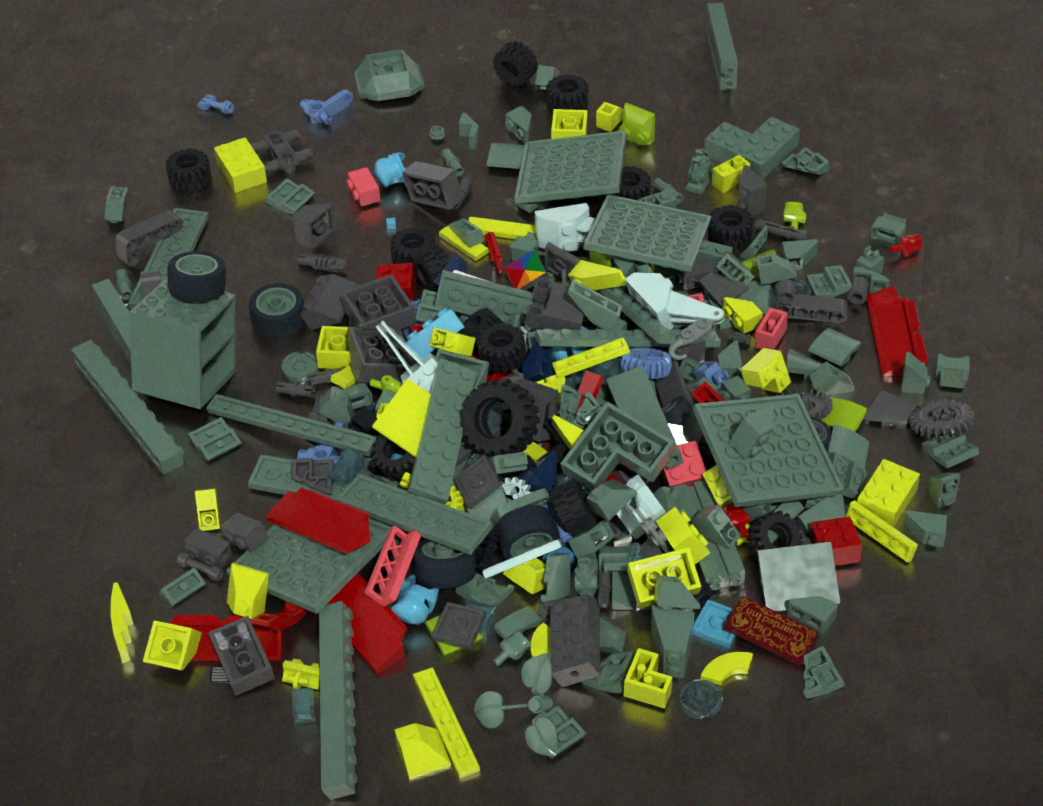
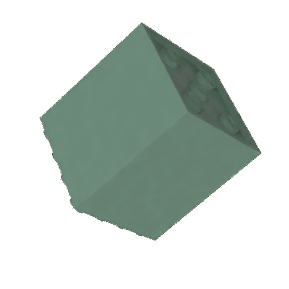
(182, 346)

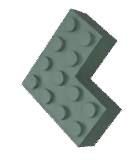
(761, 149)
(616, 439)

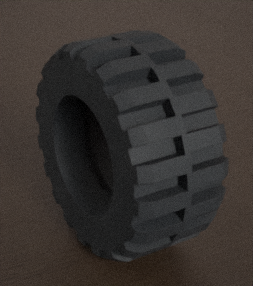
(476, 418)

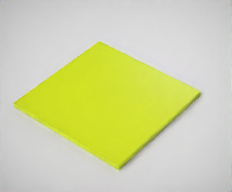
(404, 416)

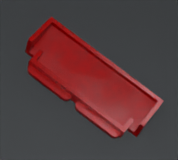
(895, 330)
(322, 520)
(374, 627)
(270, 640)

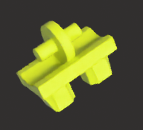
(301, 675)

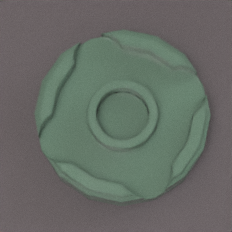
(298, 366)

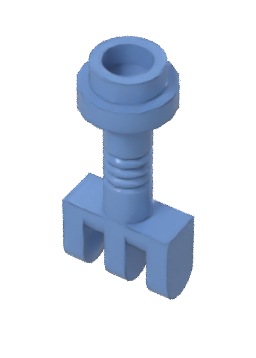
(210, 101)
(564, 535)

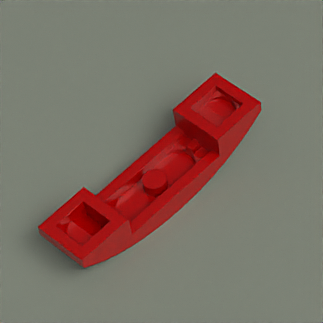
(282, 619)

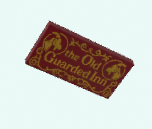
(771, 630)

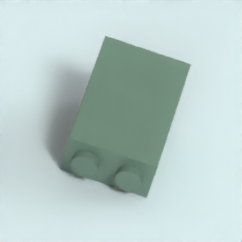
(672, 639)

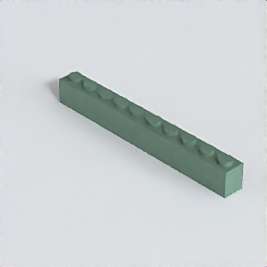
(128, 407)
(337, 701)

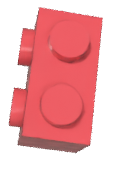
(363, 186)
(771, 329)

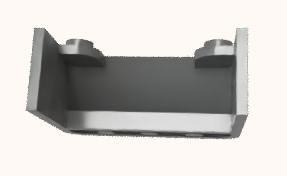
(674, 384)

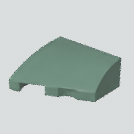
(613, 673)
(820, 674)

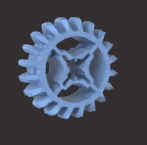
(655, 362)

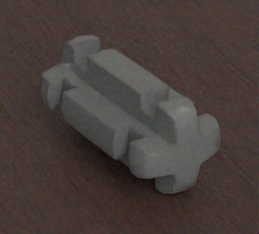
(740, 337)
(617, 532)

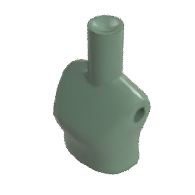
(512, 647)

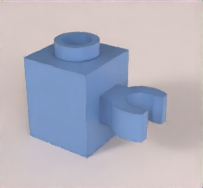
(712, 372)

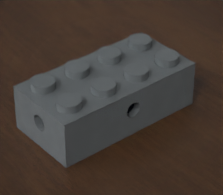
(575, 640)

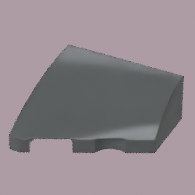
(721, 287)
(890, 410)
(314, 473)

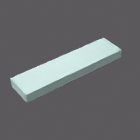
(529, 555)

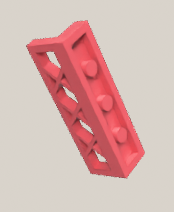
(399, 567)

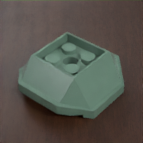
(388, 76)

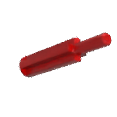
(494, 250)

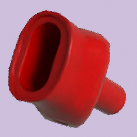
(908, 245)
(738, 518)

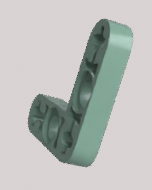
(537, 497)

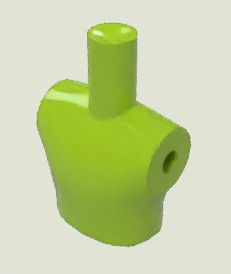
(794, 214)
(388, 383)

